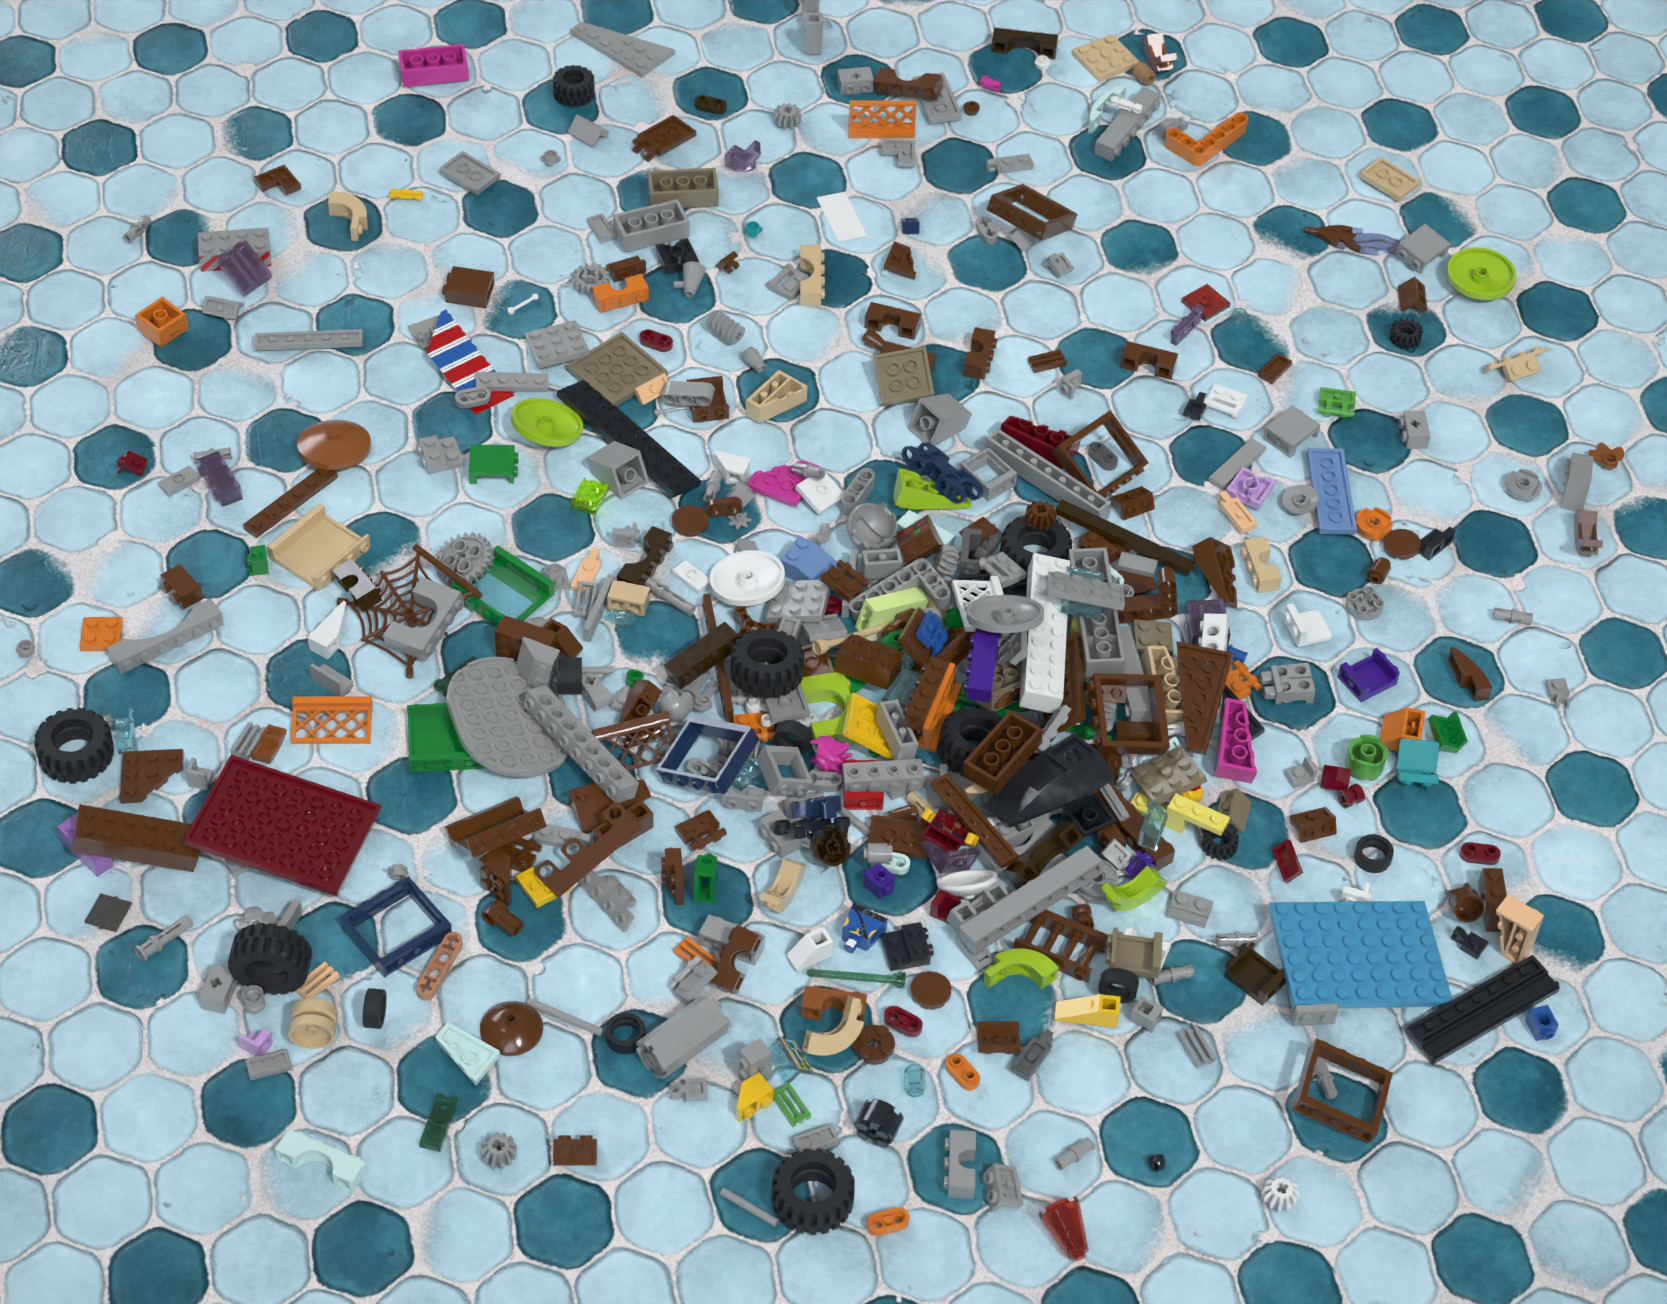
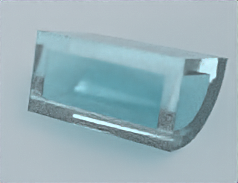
(1153, 826)

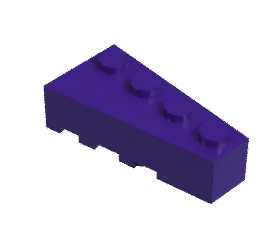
(982, 665)

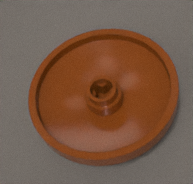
(334, 444)

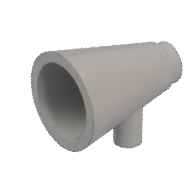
(692, 276)

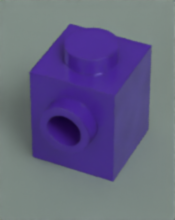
(879, 881)

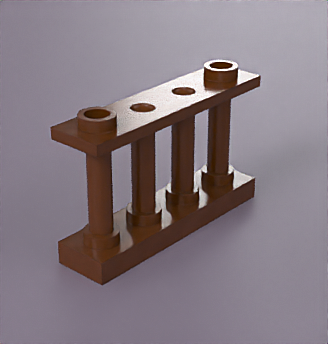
(1075, 932)

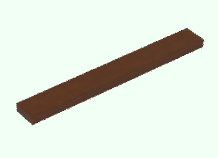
(719, 668)

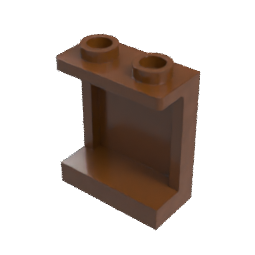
(718, 409)

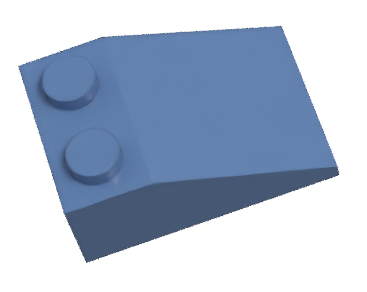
(806, 561)

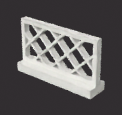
(992, 587)

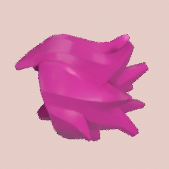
(830, 754)

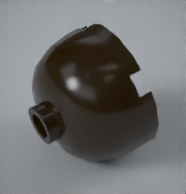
(831, 849)

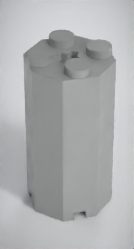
(683, 1036)

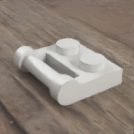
(1226, 400)

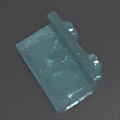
(747, 774)

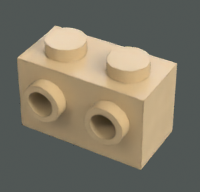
(628, 597)

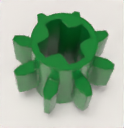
(953, 618)

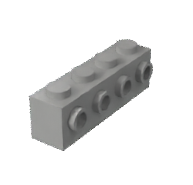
(883, 776)

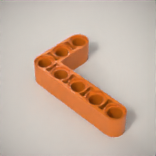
(1203, 150)

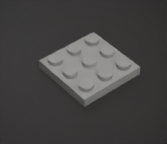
(557, 344)
(799, 600)

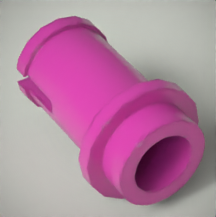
(990, 83)

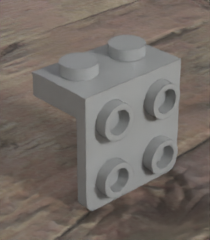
(1313, 1014)

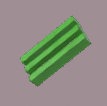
(798, 1118)

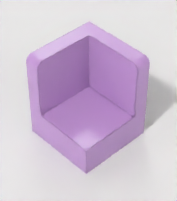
(256, 1043)

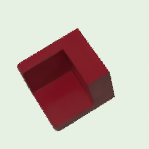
(1335, 778)
(942, 905)

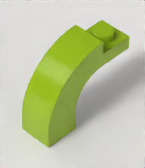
(1135, 892)
(1021, 962)

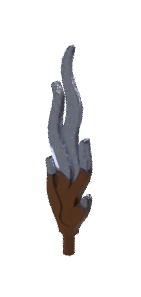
(1354, 239)

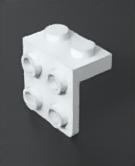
(1306, 627)

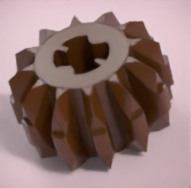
(1040, 515)

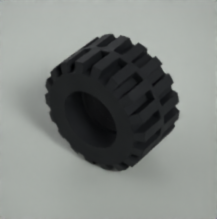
(573, 86)

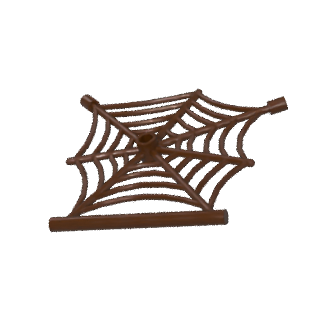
(408, 613)

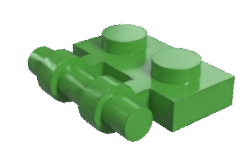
(1336, 398)

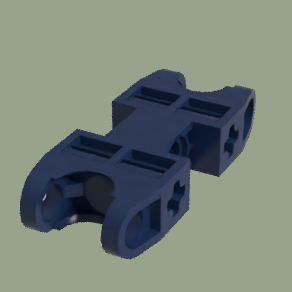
(948, 480)

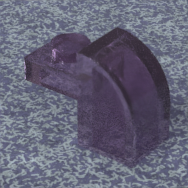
(743, 160)

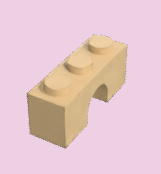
(1263, 576)

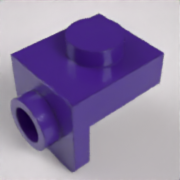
(1139, 863)

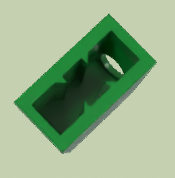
(705, 869)

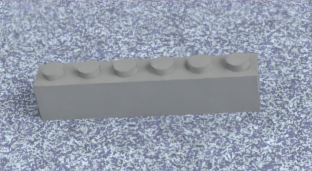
(1126, 125)
(1137, 697)

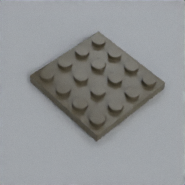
(616, 368)

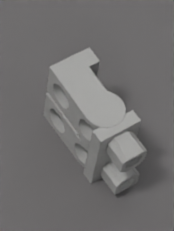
(1288, 683)

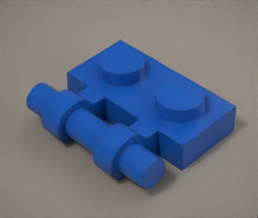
(931, 633)

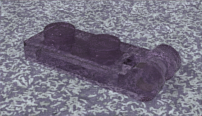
(1186, 325)

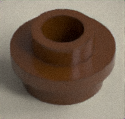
(971, 108)

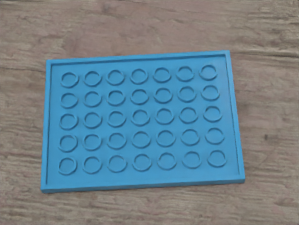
(1359, 954)

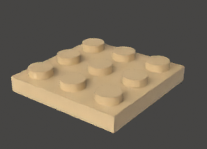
(1105, 57)

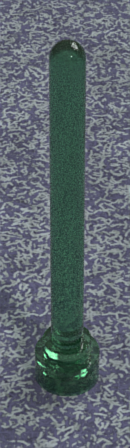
(896, 979)

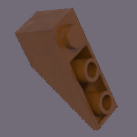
(640, 700)

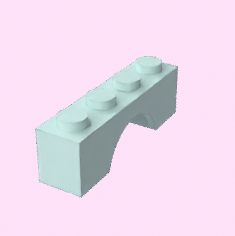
(299, 1149)

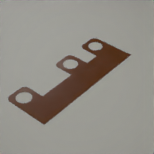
(588, 858)

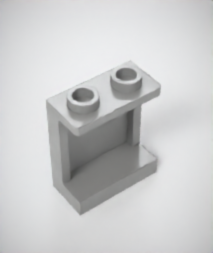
(1422, 248)
(1290, 430)

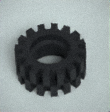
(1406, 326)
(1218, 850)

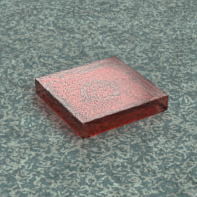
(1209, 298)

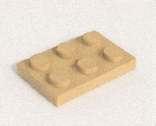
(1389, 179)

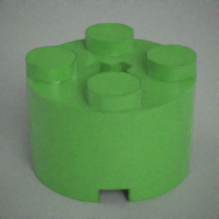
(1366, 757)

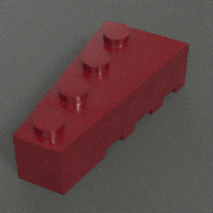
(1037, 438)

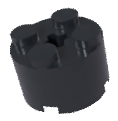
(878, 1122)

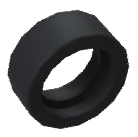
(795, 729)
(1371, 865)
(1121, 977)
(374, 1008)
(619, 1020)

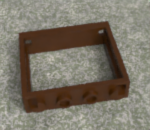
(1060, 217)
(1121, 438)
(1157, 707)
(1329, 1115)

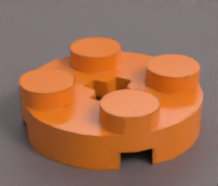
(1368, 530)

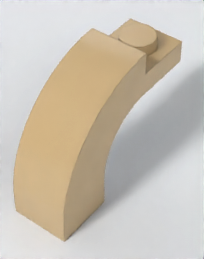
(350, 207)
(784, 886)
(840, 1037)

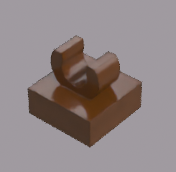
(727, 262)

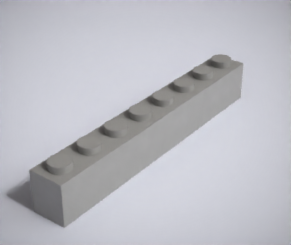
(1046, 475)
(1030, 899)

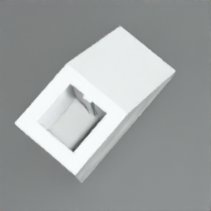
(732, 466)
(811, 949)

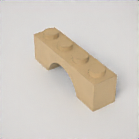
(810, 288)

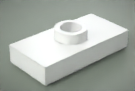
(691, 577)

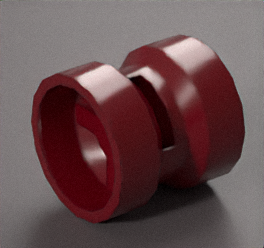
(1349, 796)

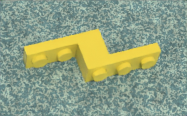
(1182, 811)

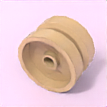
(313, 1023)

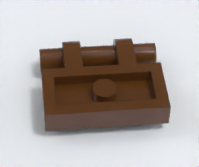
(841, 584)
(698, 826)
(522, 859)

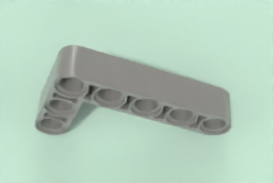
(916, 579)

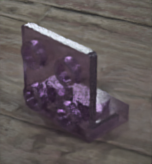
(950, 860)

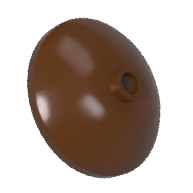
(515, 1036)

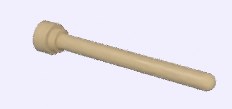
(821, 646)

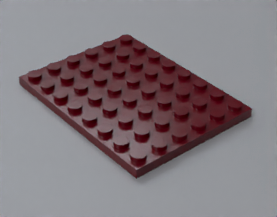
(282, 825)

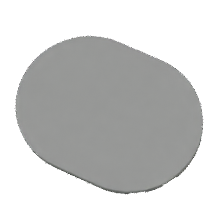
(494, 724)

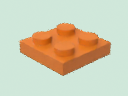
(100, 633)

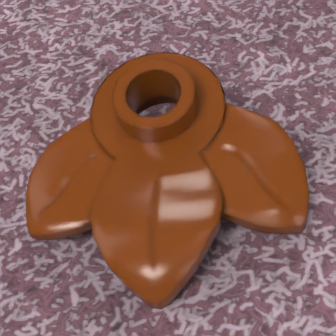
(1606, 457)

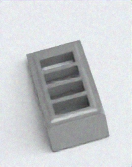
(974, 958)

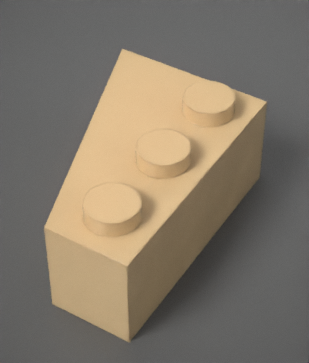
(775, 397)

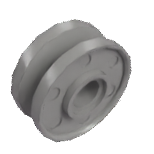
(1092, 891)

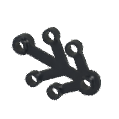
(817, 827)

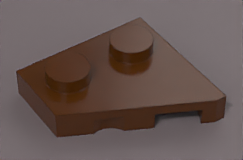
(900, 261)

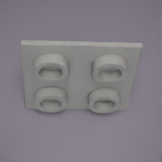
(424, 330)

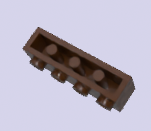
(926, 692)

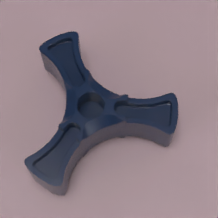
(817, 807)

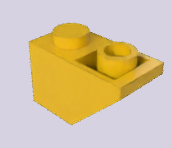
(753, 1096)

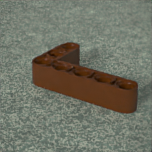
(1154, 605)

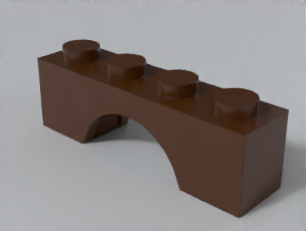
(925, 87)

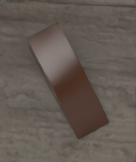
(1469, 675)

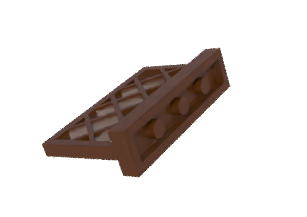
(955, 649)
(636, 726)

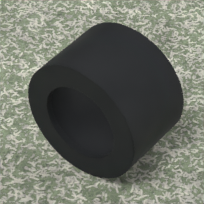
(569, 675)

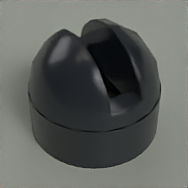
(1157, 1161)

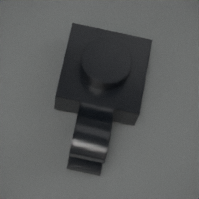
(1196, 408)
(1471, 944)

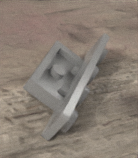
(611, 897)

